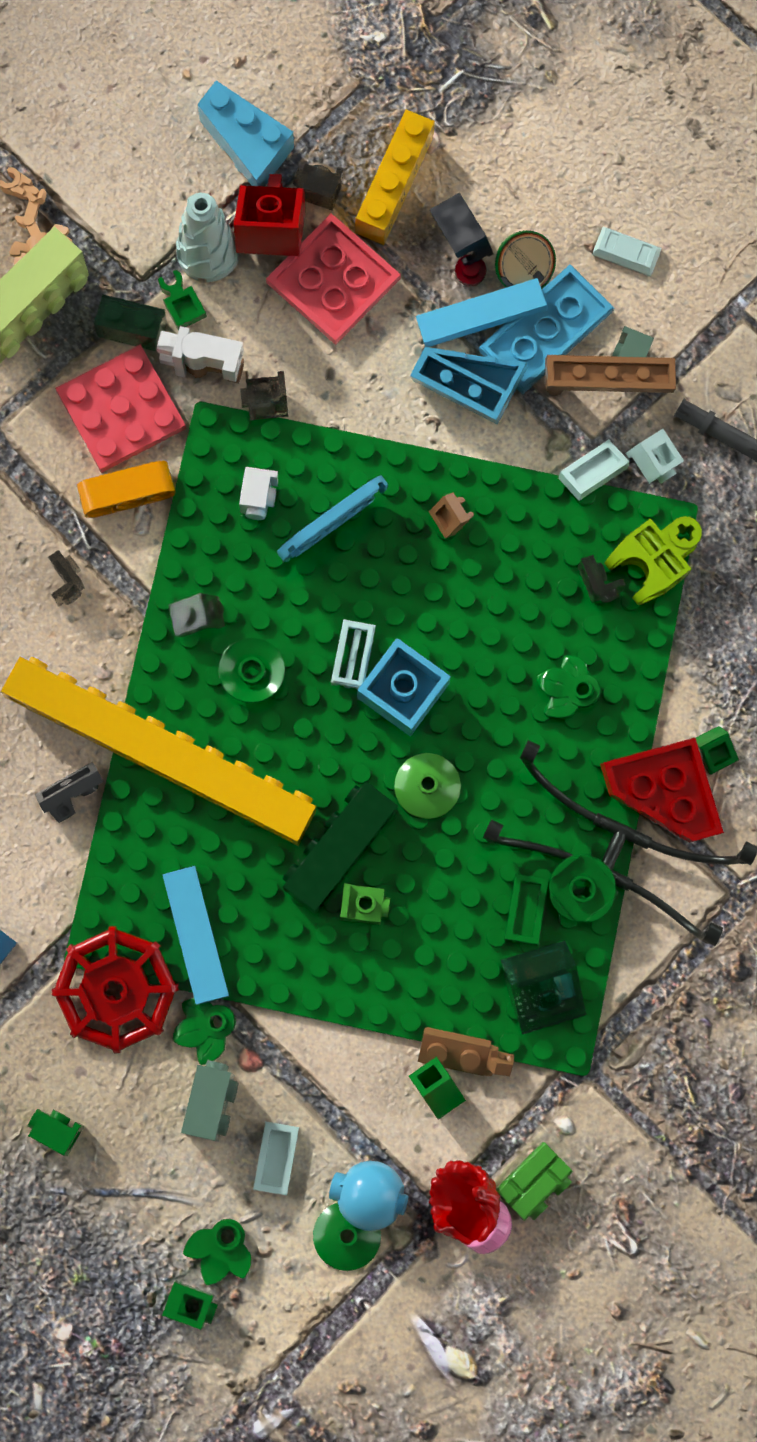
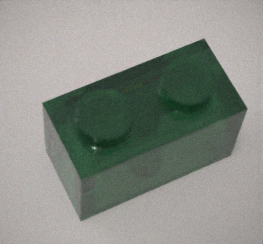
(129, 322)

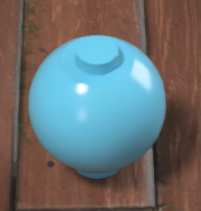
(369, 1195)

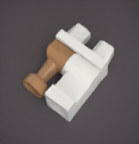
(201, 354)

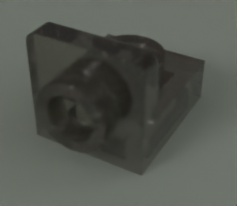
(594, 578)

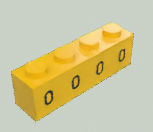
(394, 177)

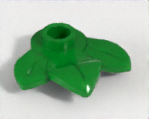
(564, 686)
(200, 1032)
(218, 1256)

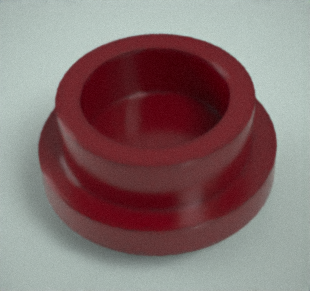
(470, 274)

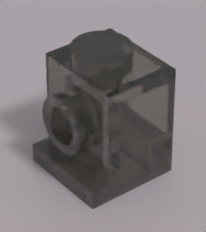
(319, 184)
(265, 397)

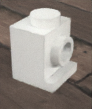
(257, 492)

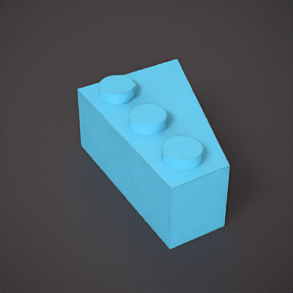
(245, 133)
(469, 380)

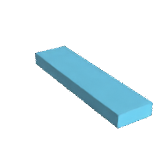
(481, 312)
(195, 935)

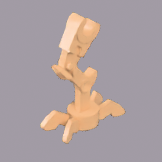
(24, 189)

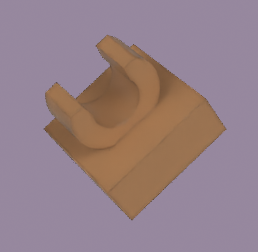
(450, 514)

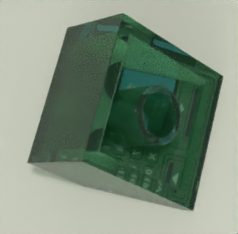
(543, 987)

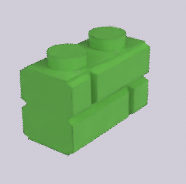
(534, 1182)

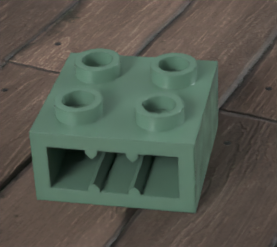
(208, 1101)

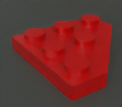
(667, 788)

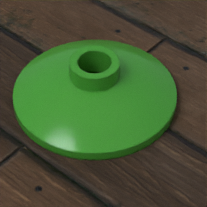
(423, 802)

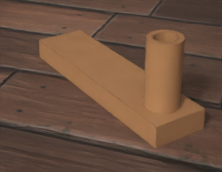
(609, 374)

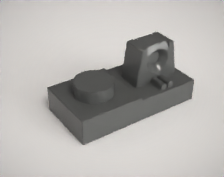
(58, 796)

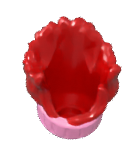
(469, 1207)

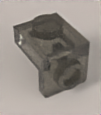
(67, 570)
(196, 614)

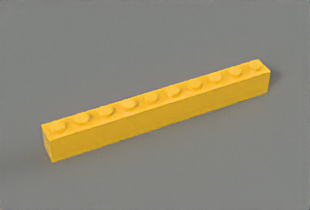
(159, 750)

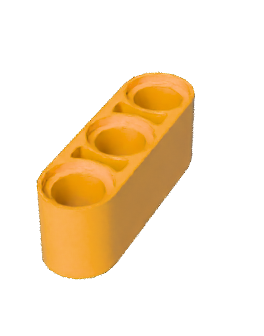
(126, 489)

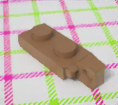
(464, 1053)

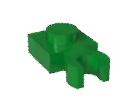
(182, 304)

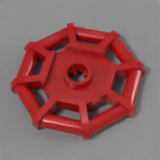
(108, 1008)

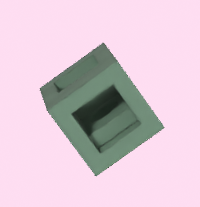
(633, 344)

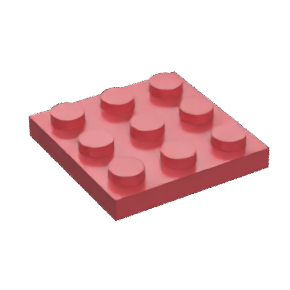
(333, 279)
(121, 408)

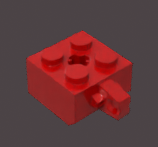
(269, 219)

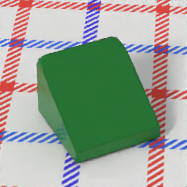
(716, 749)

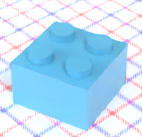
(403, 687)

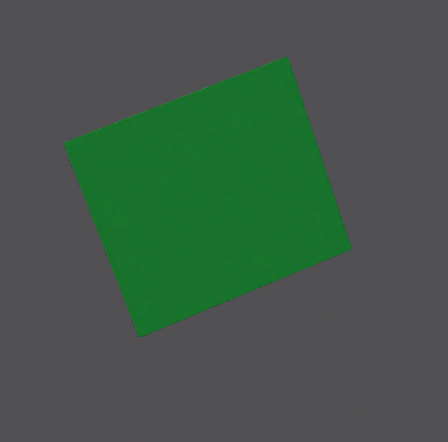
(479, 606)

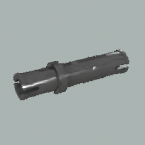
(717, 428)

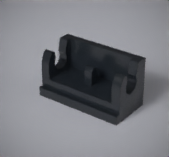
(461, 229)

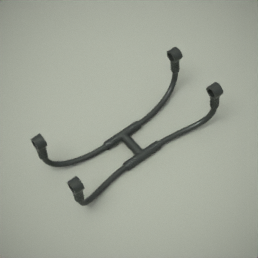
(620, 834)

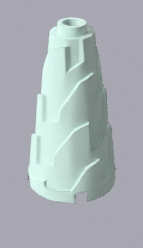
(205, 240)

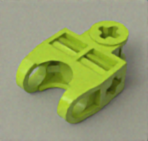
(658, 555)

